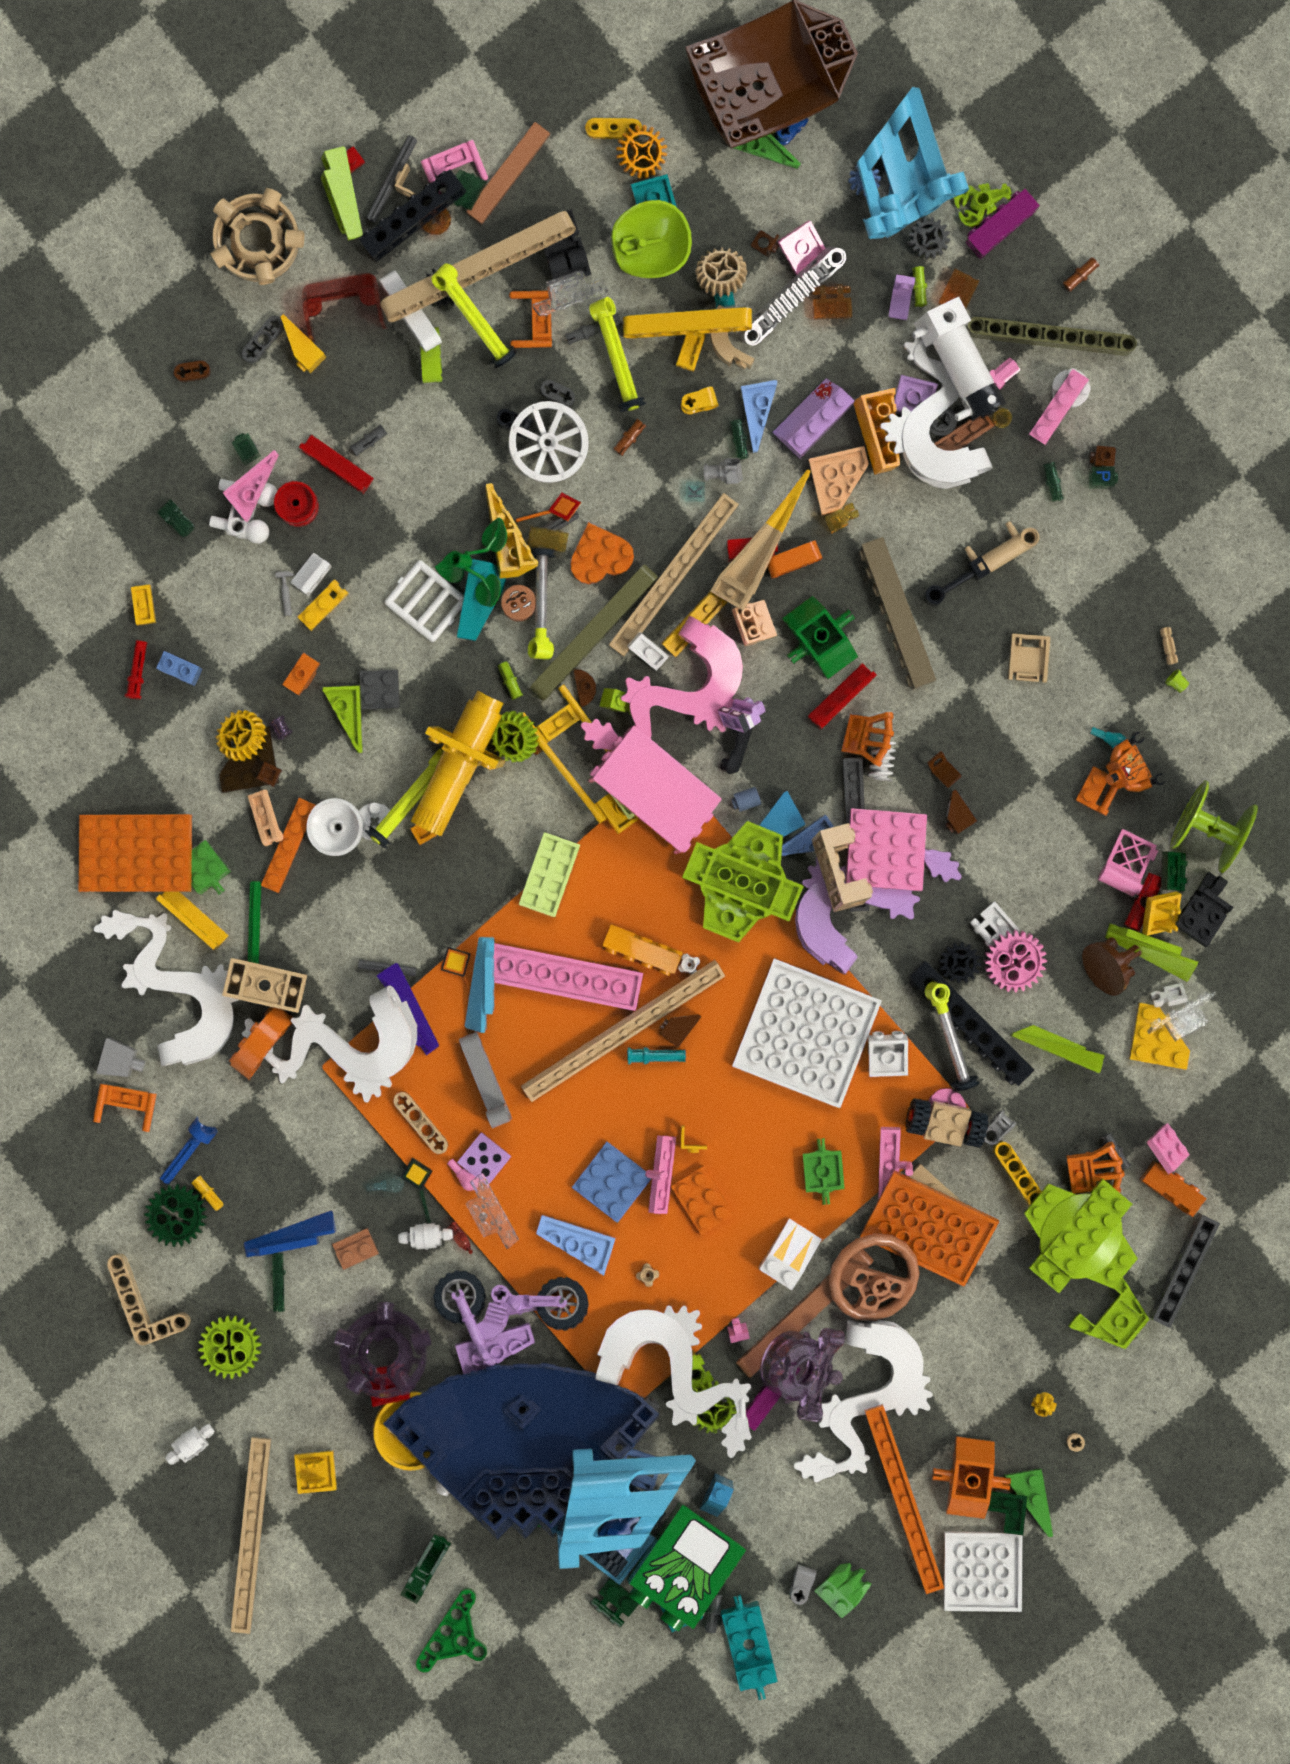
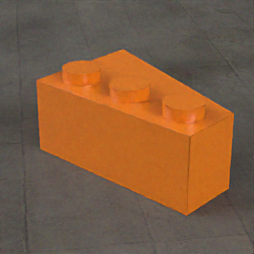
(1173, 1188)

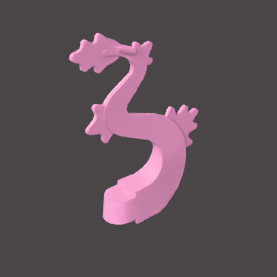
(722, 682)

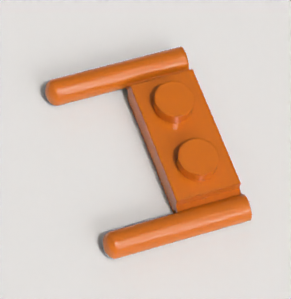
(540, 324)

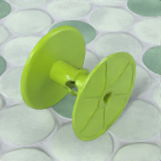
(1213, 826)

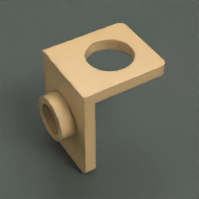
(400, 178)

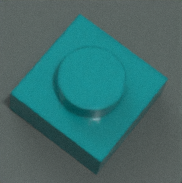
(724, 301)

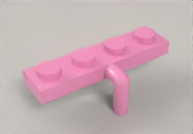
(890, 1156)
(661, 1174)

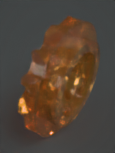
(438, 229)

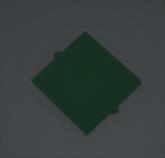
(473, 186)

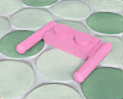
(453, 159)

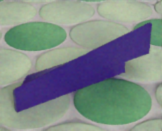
(394, 977)

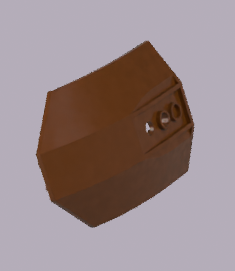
(792, 51)

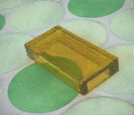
(547, 539)

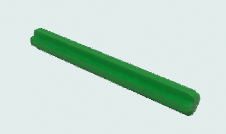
(254, 922)

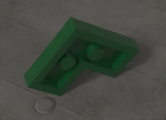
(1014, 1507)

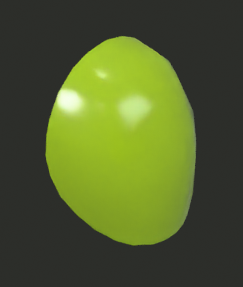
(651, 239)

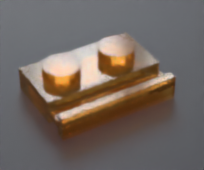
(959, 286)

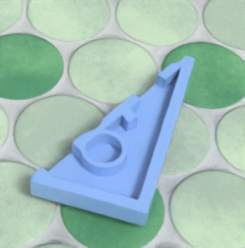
(757, 404)

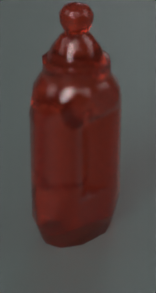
(460, 1237)

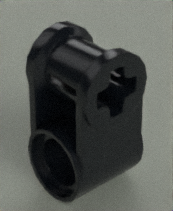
(528, 421)

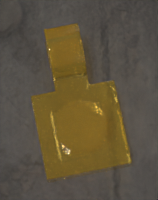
(838, 519)

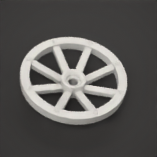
(581, 429)

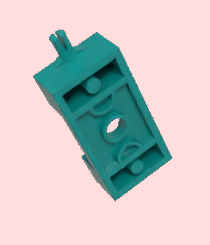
(755, 1665)

